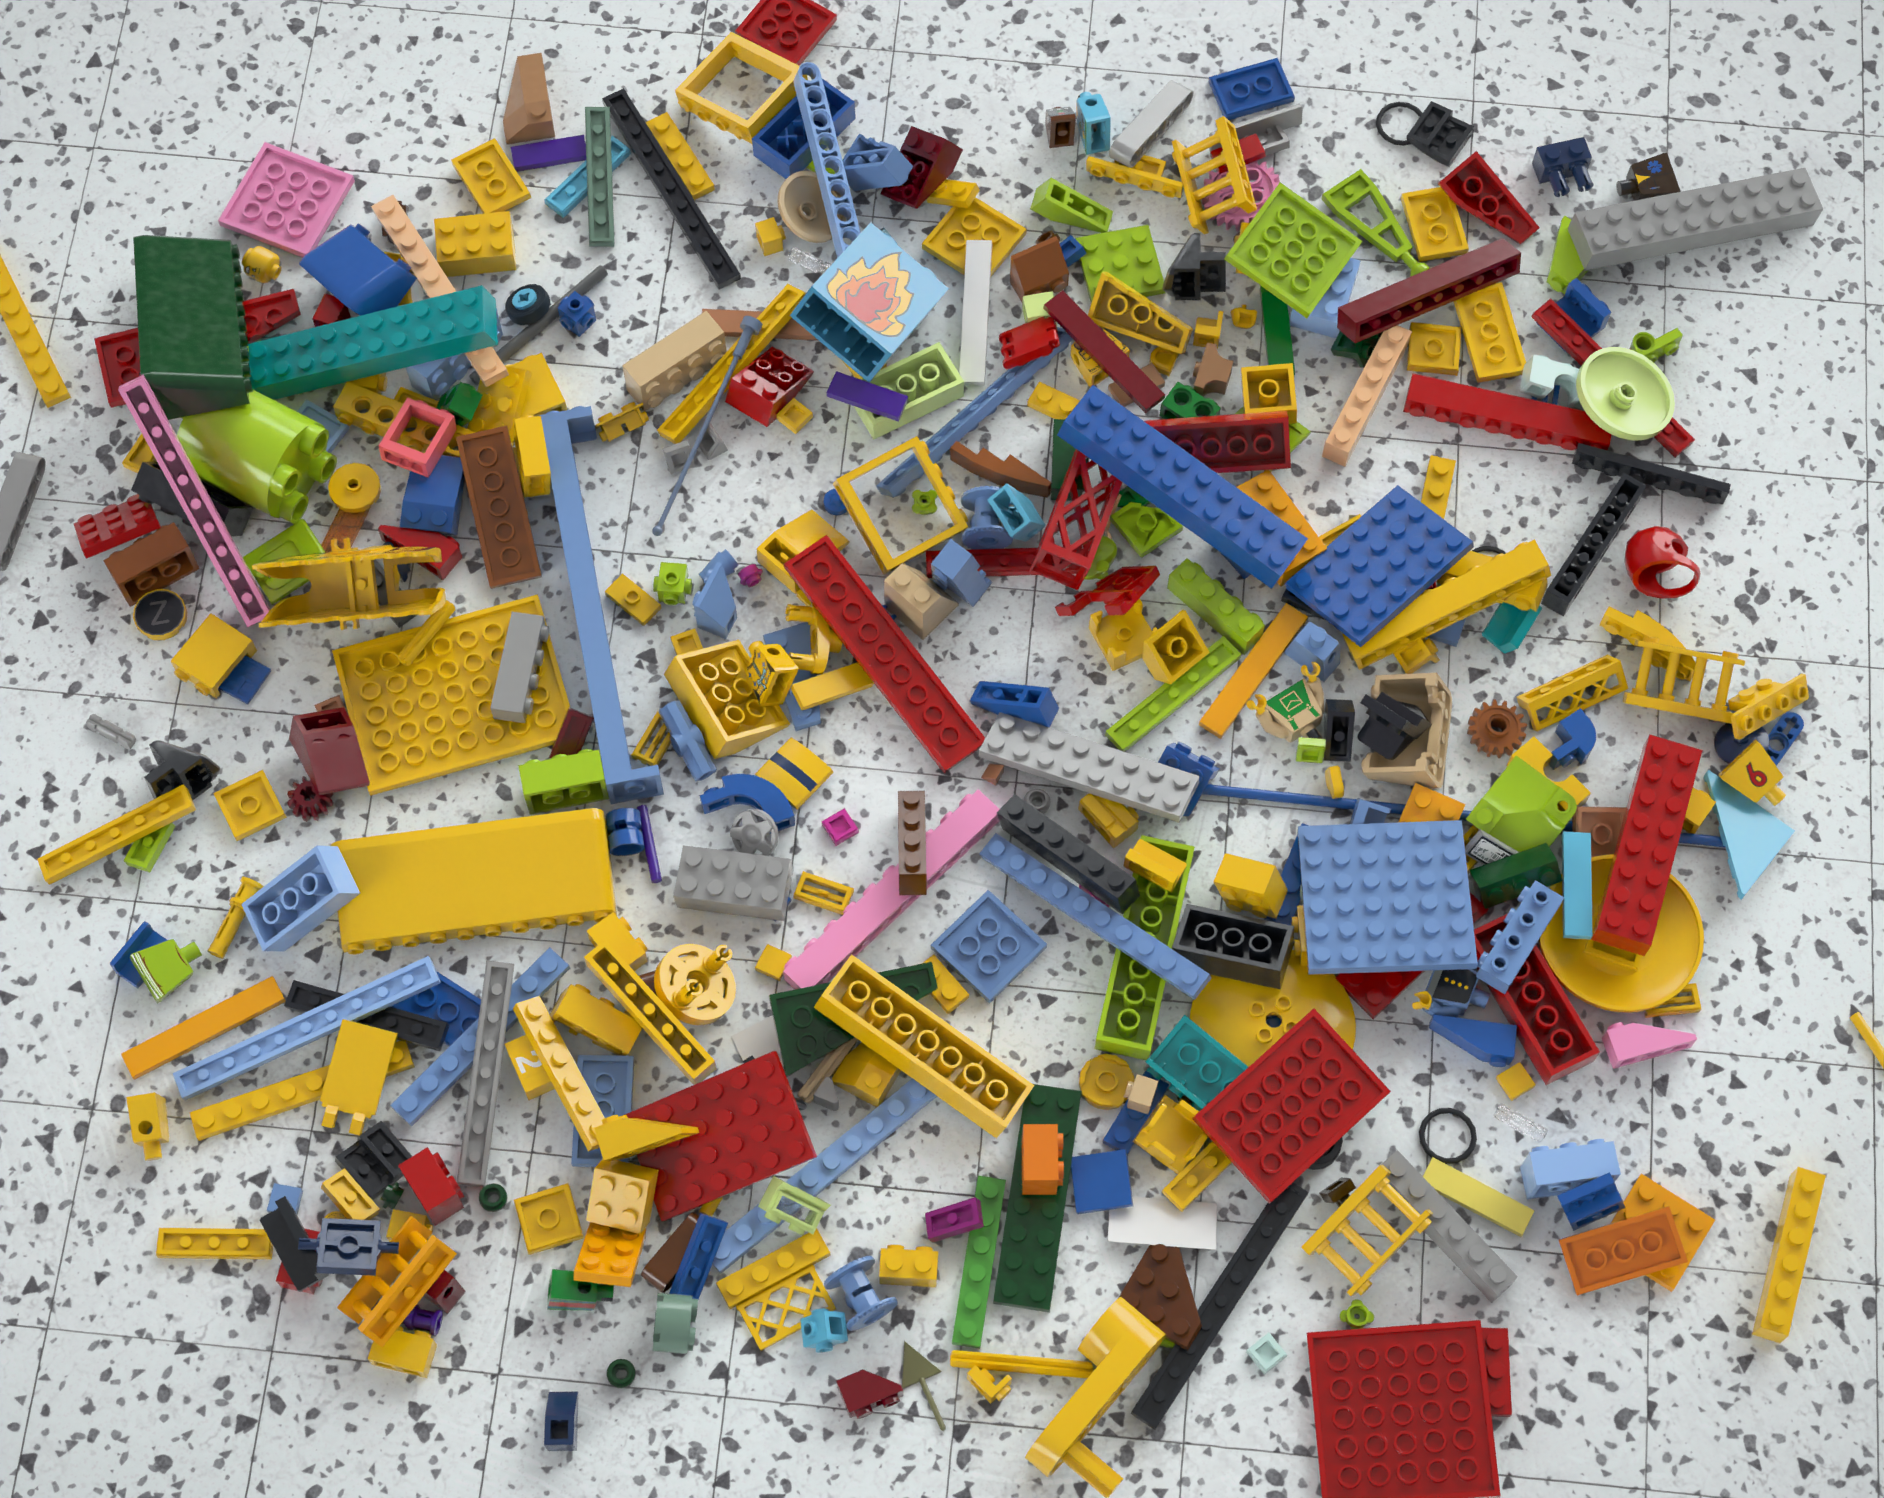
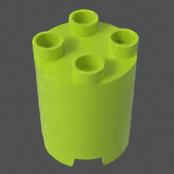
(260, 454)

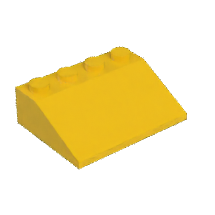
(721, 700)

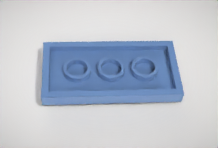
(612, 1087)

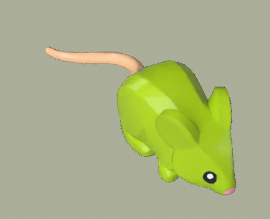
(1105, 553)

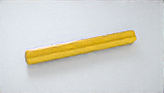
(1021, 1364)

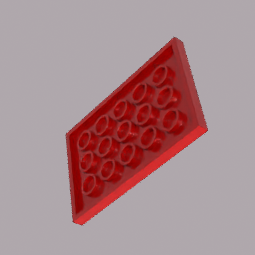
(1291, 1105)
(744, 1136)

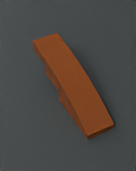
(999, 471)

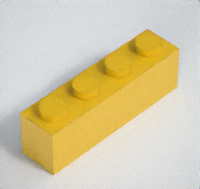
(1523, 600)

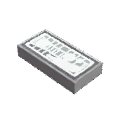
(1487, 848)

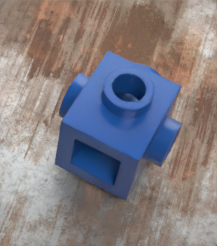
(576, 313)

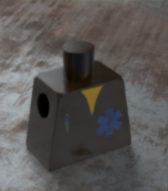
(1649, 179)

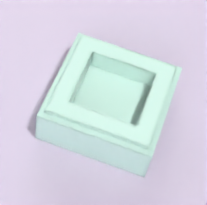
(1266, 1353)

